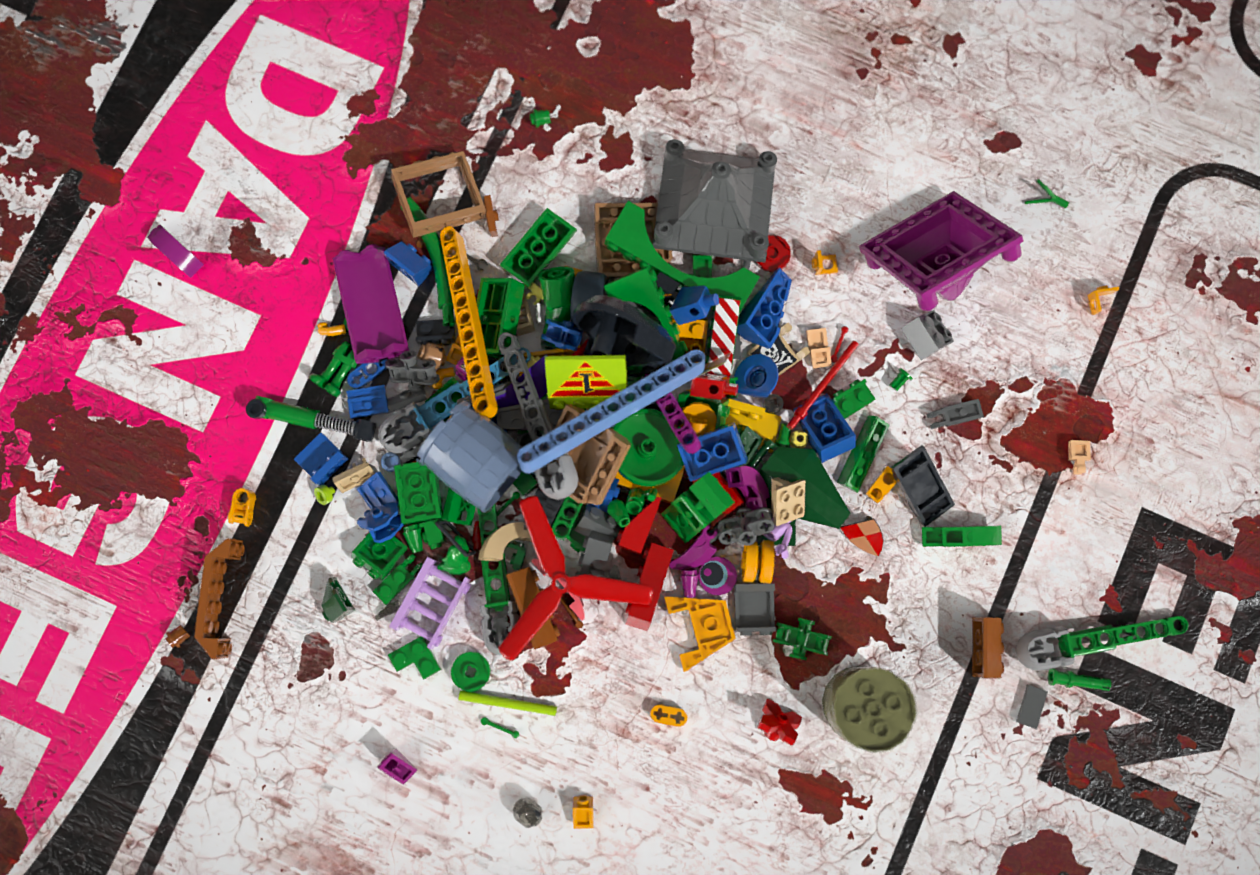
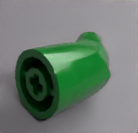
(557, 292)

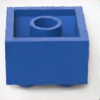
(408, 262)

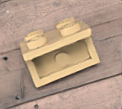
(787, 500)

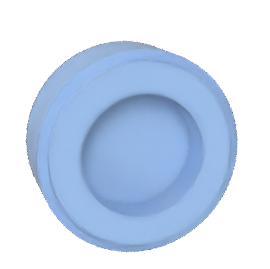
(389, 460)

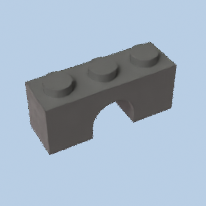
(597, 548)

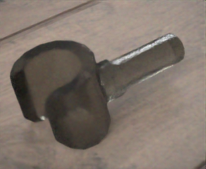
(477, 262)

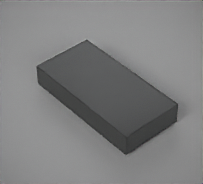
(1032, 706)

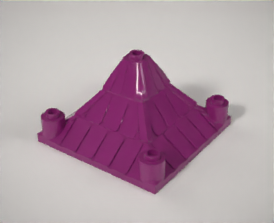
(941, 248)

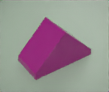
(397, 767)

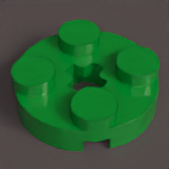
(481, 676)

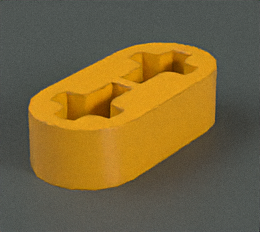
(667, 720)

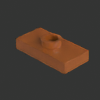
(492, 216)

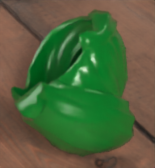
(455, 561)

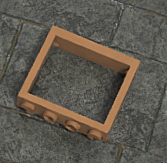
(450, 219)

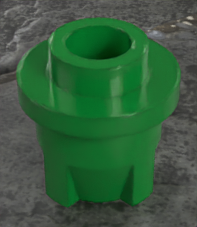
(540, 117)

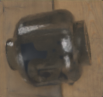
(527, 812)

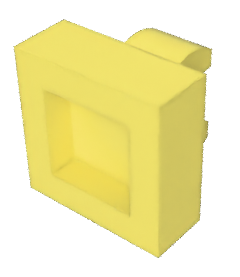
(536, 291)

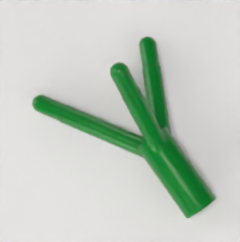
(1053, 198)

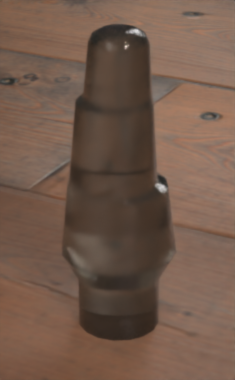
(388, 610)

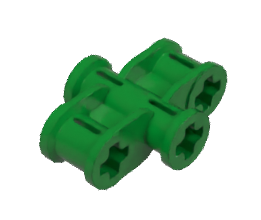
(802, 639)

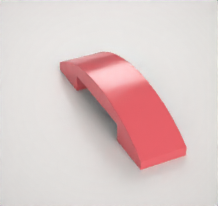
(577, 605)

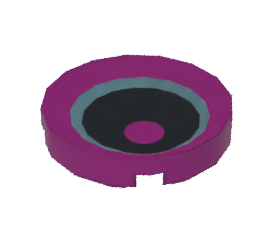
(717, 576)

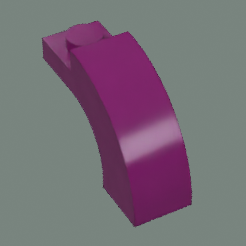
(174, 250)
(750, 484)

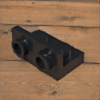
(434, 332)

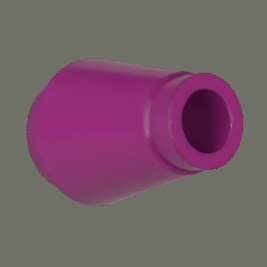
(689, 582)

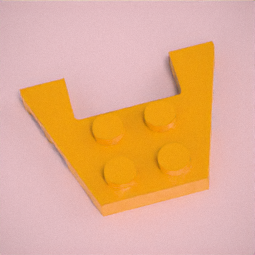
(710, 624)

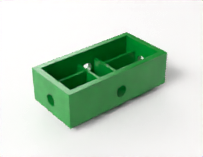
(500, 304)

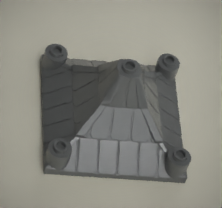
(715, 203)

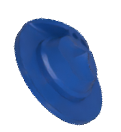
(756, 376)

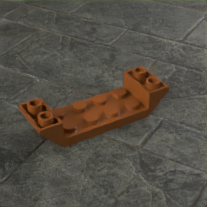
(209, 598)

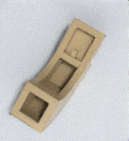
(496, 542)

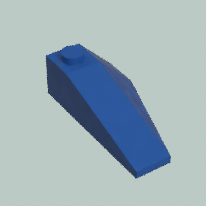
(762, 315)

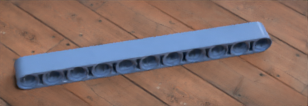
(675, 375)

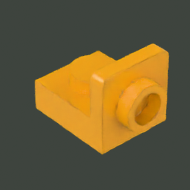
(582, 812)

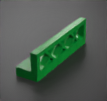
(455, 506)

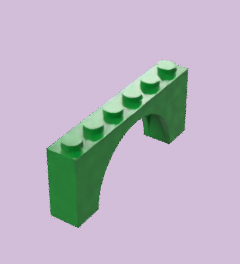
(643, 289)

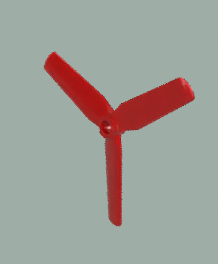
(553, 564)

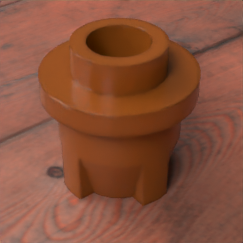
(177, 636)

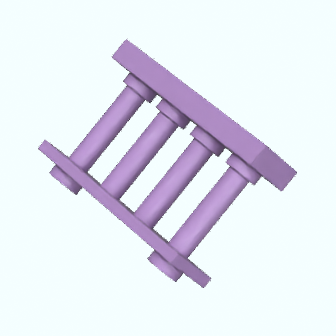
(420, 586)

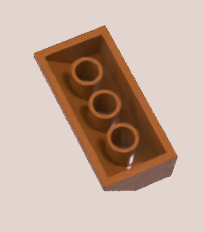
(525, 589)

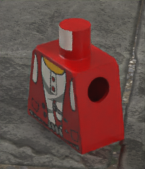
(713, 386)

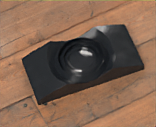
(922, 486)

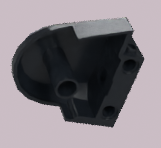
(623, 330)

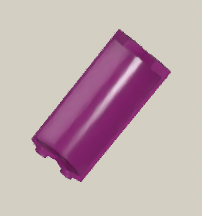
(370, 304)

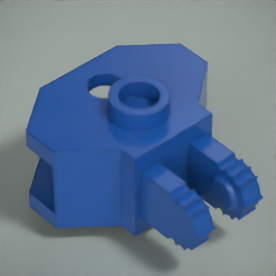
(563, 334)
(381, 521)

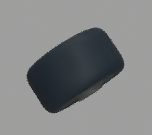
(586, 286)

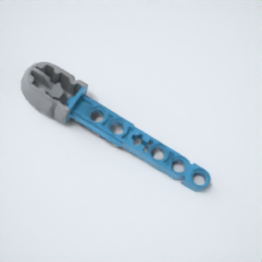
(427, 414)

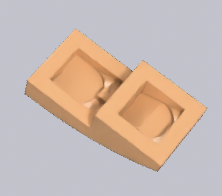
(818, 347)

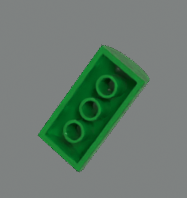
(538, 248)

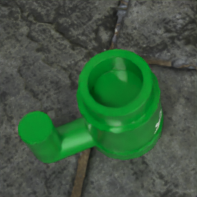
(637, 498)

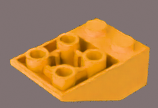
(694, 334)

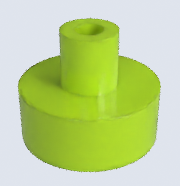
(324, 494)

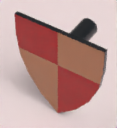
(865, 535)

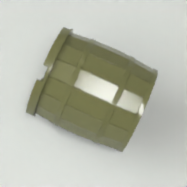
(869, 708)

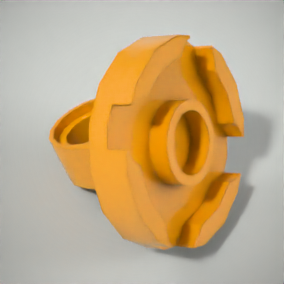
(700, 417)

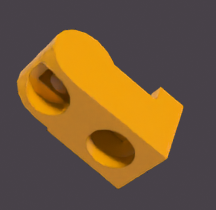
(881, 485)

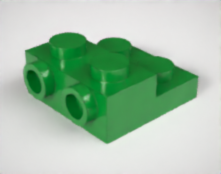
(378, 557)

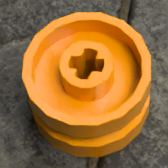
(761, 561)

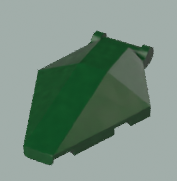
(822, 499)

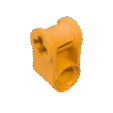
(242, 509)

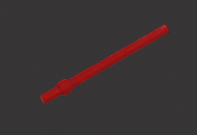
(801, 412)

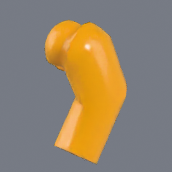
(330, 331)
(443, 373)

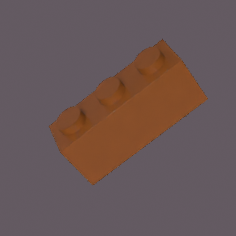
(987, 647)

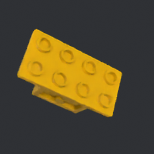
(755, 418)

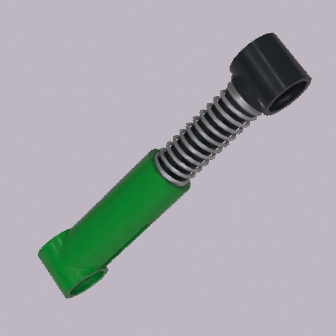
(311, 418)

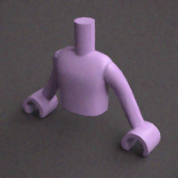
(778, 531)

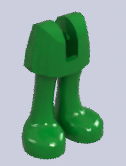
(339, 357)

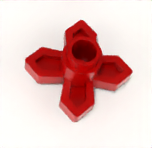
(779, 724)

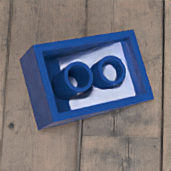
(827, 429)
(718, 452)

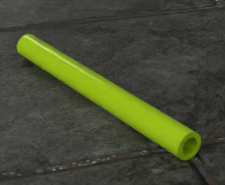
(507, 703)

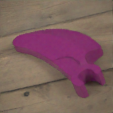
(697, 553)

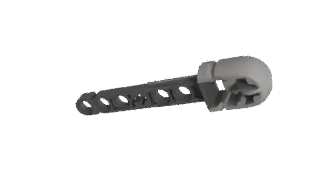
(556, 485)

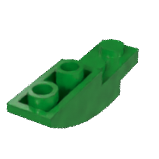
(961, 536)

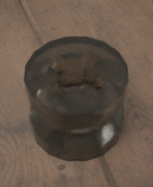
(771, 406)

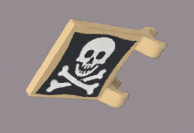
(781, 352)

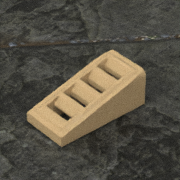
(525, 325)

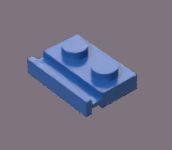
(367, 401)
(377, 491)

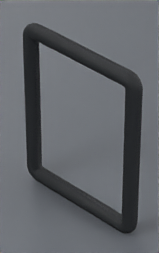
(438, 524)

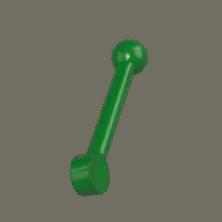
(516, 495)
(485, 721)

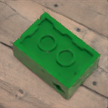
(418, 493)

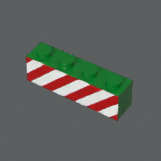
(724, 332)

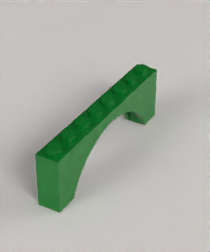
(631, 239)

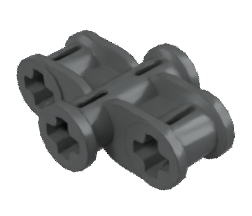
(414, 371)
(751, 524)

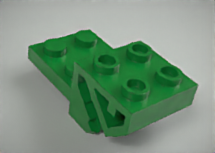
(697, 507)

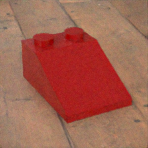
(635, 534)

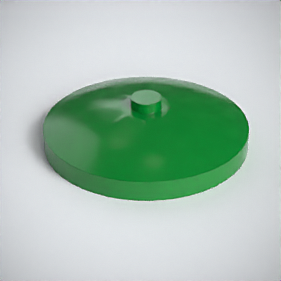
(653, 448)

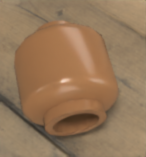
(432, 352)

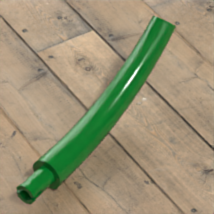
(434, 247)

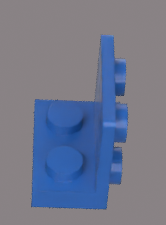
(320, 459)

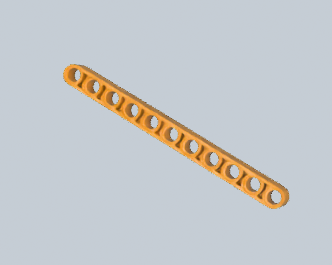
(461, 292)

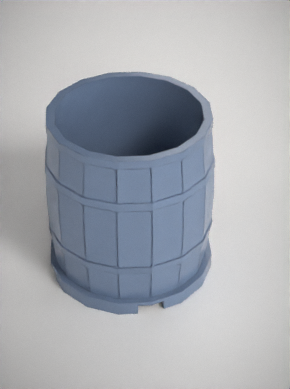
(472, 456)

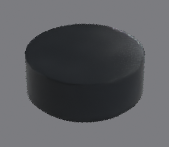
(256, 409)

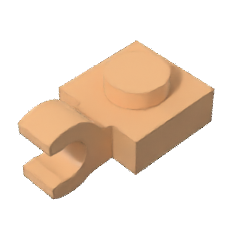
(1079, 452)

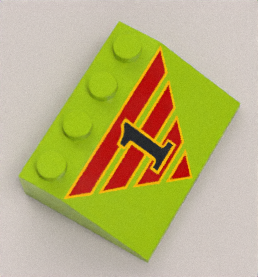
(584, 379)

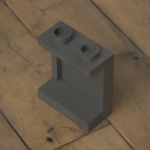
(754, 608)

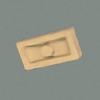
(354, 476)

